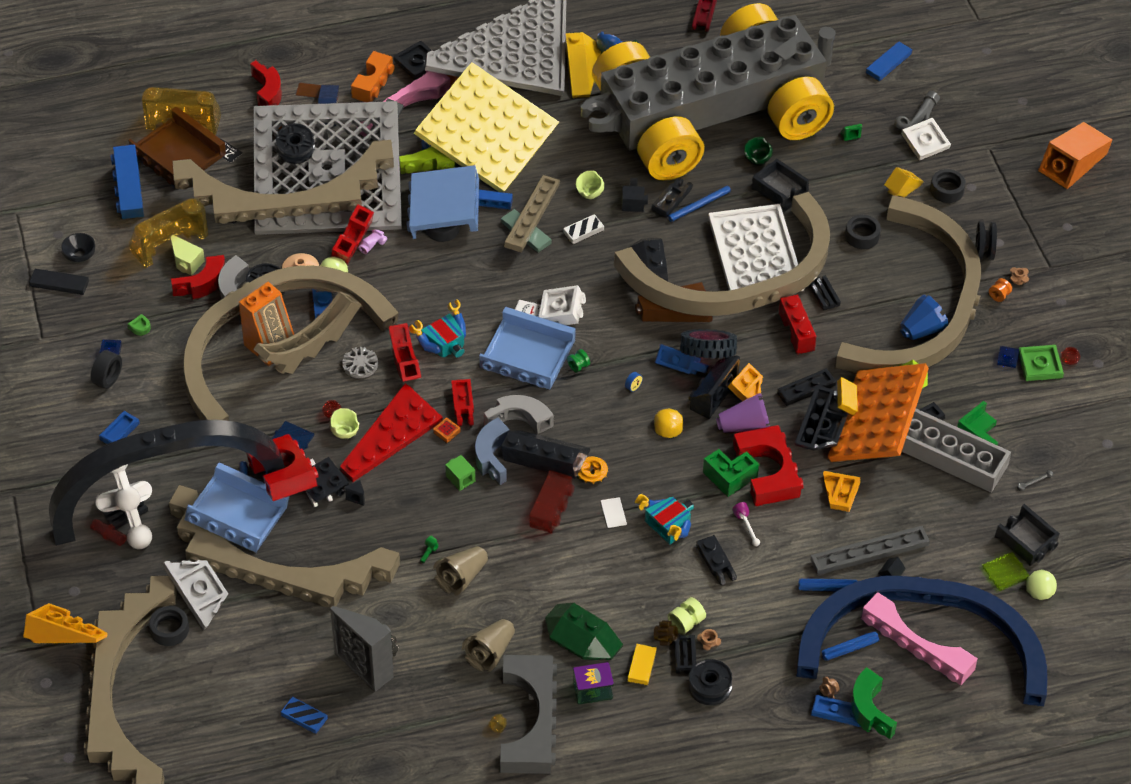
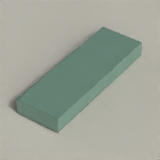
(538, 239)

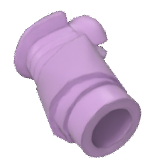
(369, 242)

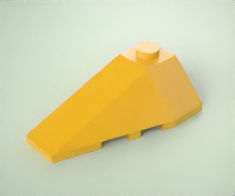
(581, 57)

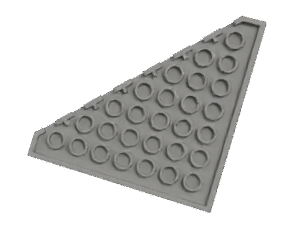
(515, 48)

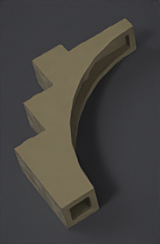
(308, 342)

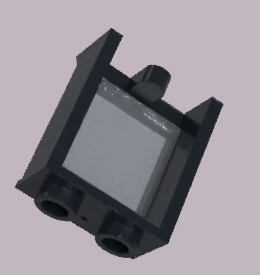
(780, 183)
(1028, 535)

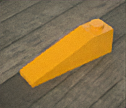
(56, 625)

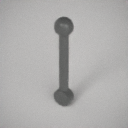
(1021, 486)

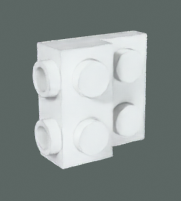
(562, 305)

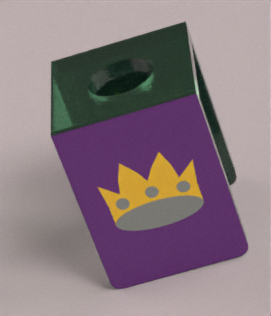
(593, 683)

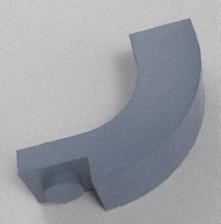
(487, 442)

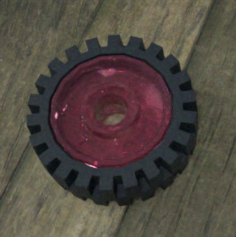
(708, 343)

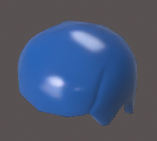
(605, 41)

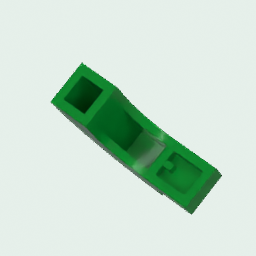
(864, 711)

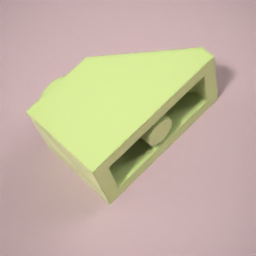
(186, 255)

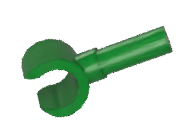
(432, 545)

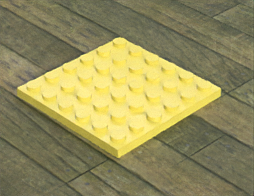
(486, 127)

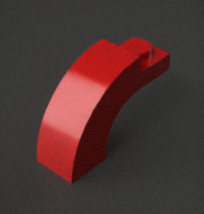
(270, 79)
(201, 283)
(403, 353)

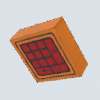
(446, 430)

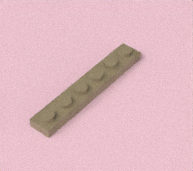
(532, 213)

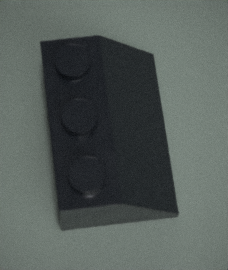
(714, 387)

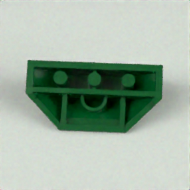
(582, 632)

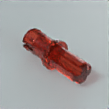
(108, 532)

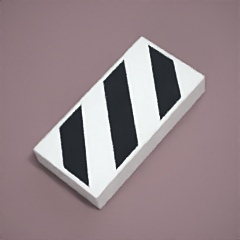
(583, 229)

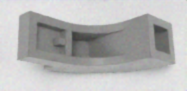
(232, 275)
(522, 408)

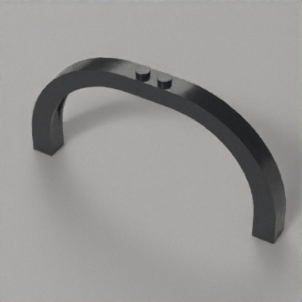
(149, 445)

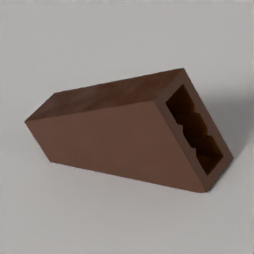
(655, 313)

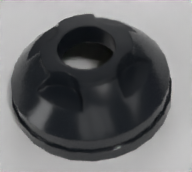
(78, 242)

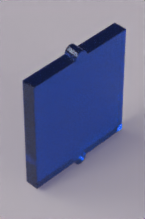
(297, 433)

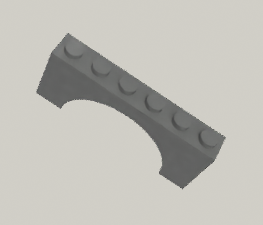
(532, 751)

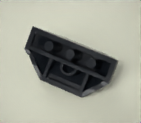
(652, 255)
(822, 421)

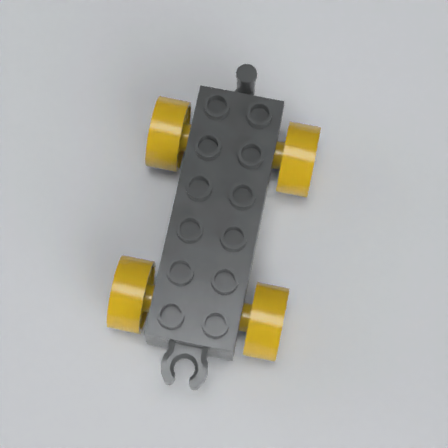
(669, 96)

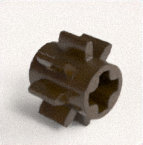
(665, 633)

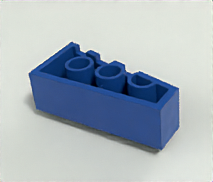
(128, 182)

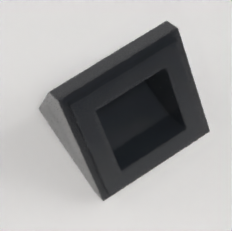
(355, 493)
(892, 567)

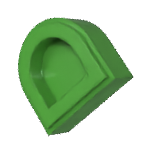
(140, 325)

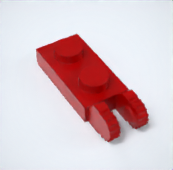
(463, 400)

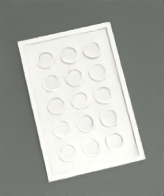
(752, 244)

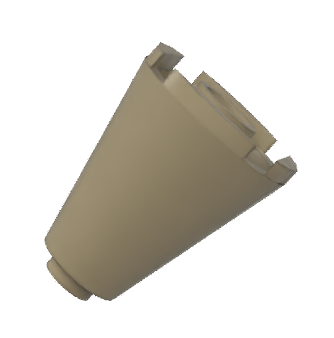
(459, 569)
(488, 645)

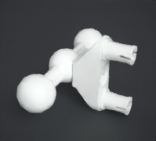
(127, 499)

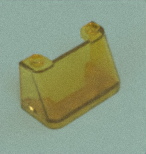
(197, 104)
(184, 218)

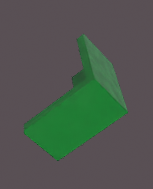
(978, 423)
(728, 474)

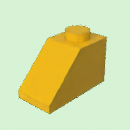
(902, 182)

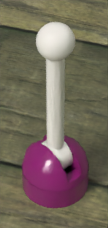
(741, 511)

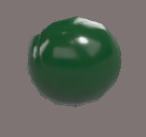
(758, 151)

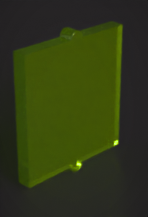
(1005, 571)

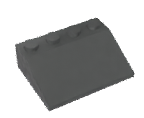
(363, 646)

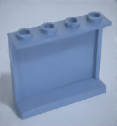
(443, 199)
(528, 348)
(236, 508)

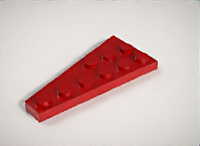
(398, 425)

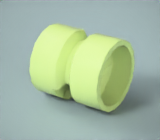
(687, 615)

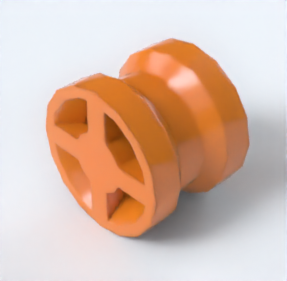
(1000, 290)

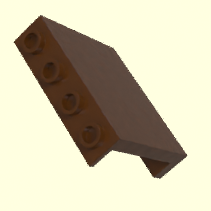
(179, 140)

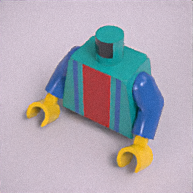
(443, 335)
(667, 516)

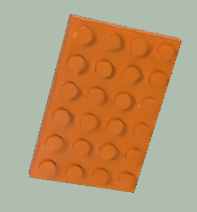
(884, 413)

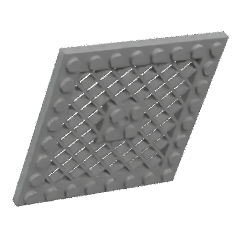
(318, 115)

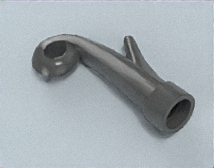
(923, 112)

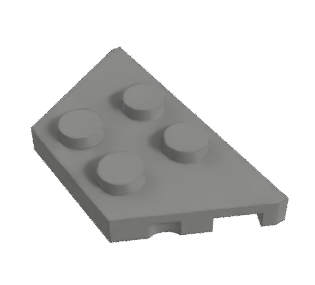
(198, 588)

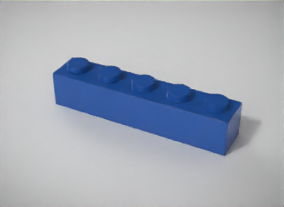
(495, 199)

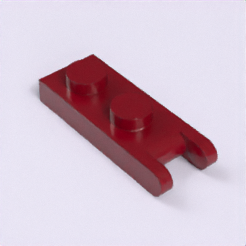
(704, 14)

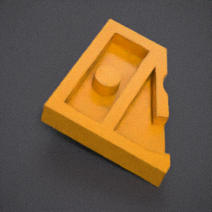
(746, 383)
(841, 490)

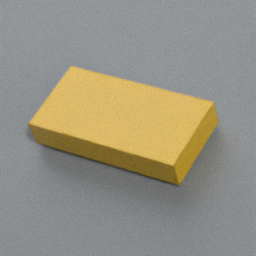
(847, 396)
(642, 664)

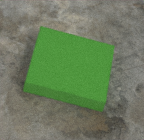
(1040, 362)

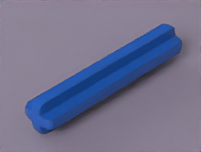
(823, 584)
(850, 645)

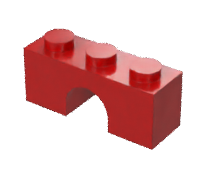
(353, 234)
(795, 316)

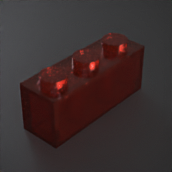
(551, 502)

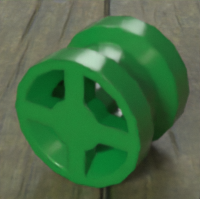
(578, 360)

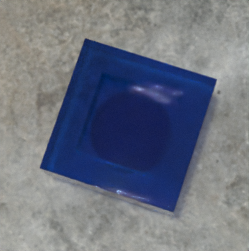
(111, 345)
(1008, 357)

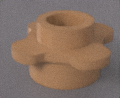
(1019, 275)
(709, 634)
(829, 687)

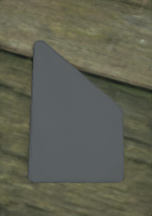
(787, 49)

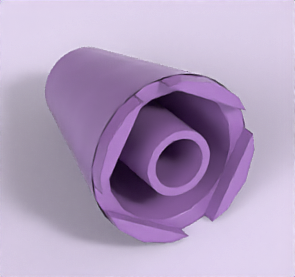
(744, 416)

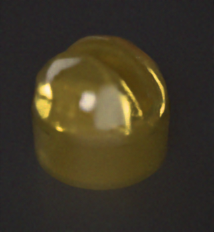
(493, 724)

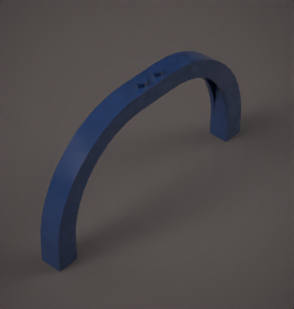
(930, 592)

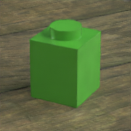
(460, 472)

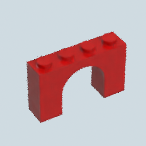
(770, 443)
(292, 479)

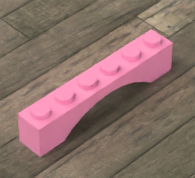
(429, 86)
(950, 661)

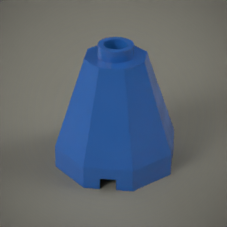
(923, 319)

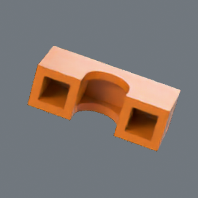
(378, 68)

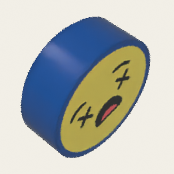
(633, 381)

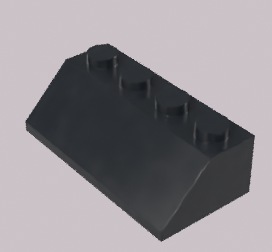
(544, 453)

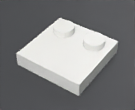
(926, 139)

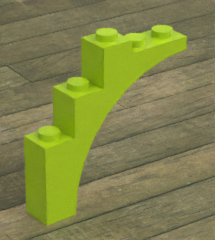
(425, 161)

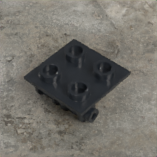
(329, 481)

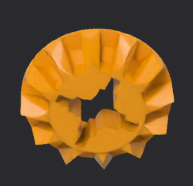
(599, 466)

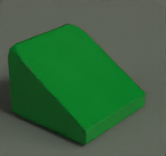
(851, 132)

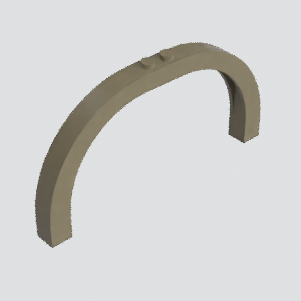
(941, 226)
(284, 279)
(741, 299)

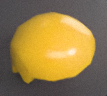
(668, 423)

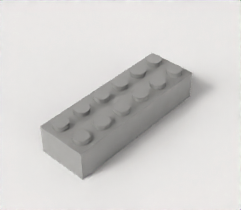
(955, 451)

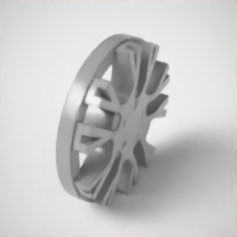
(360, 362)

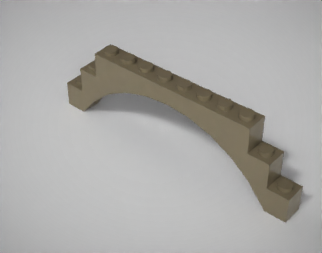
(239, 205)
(315, 584)
(105, 736)

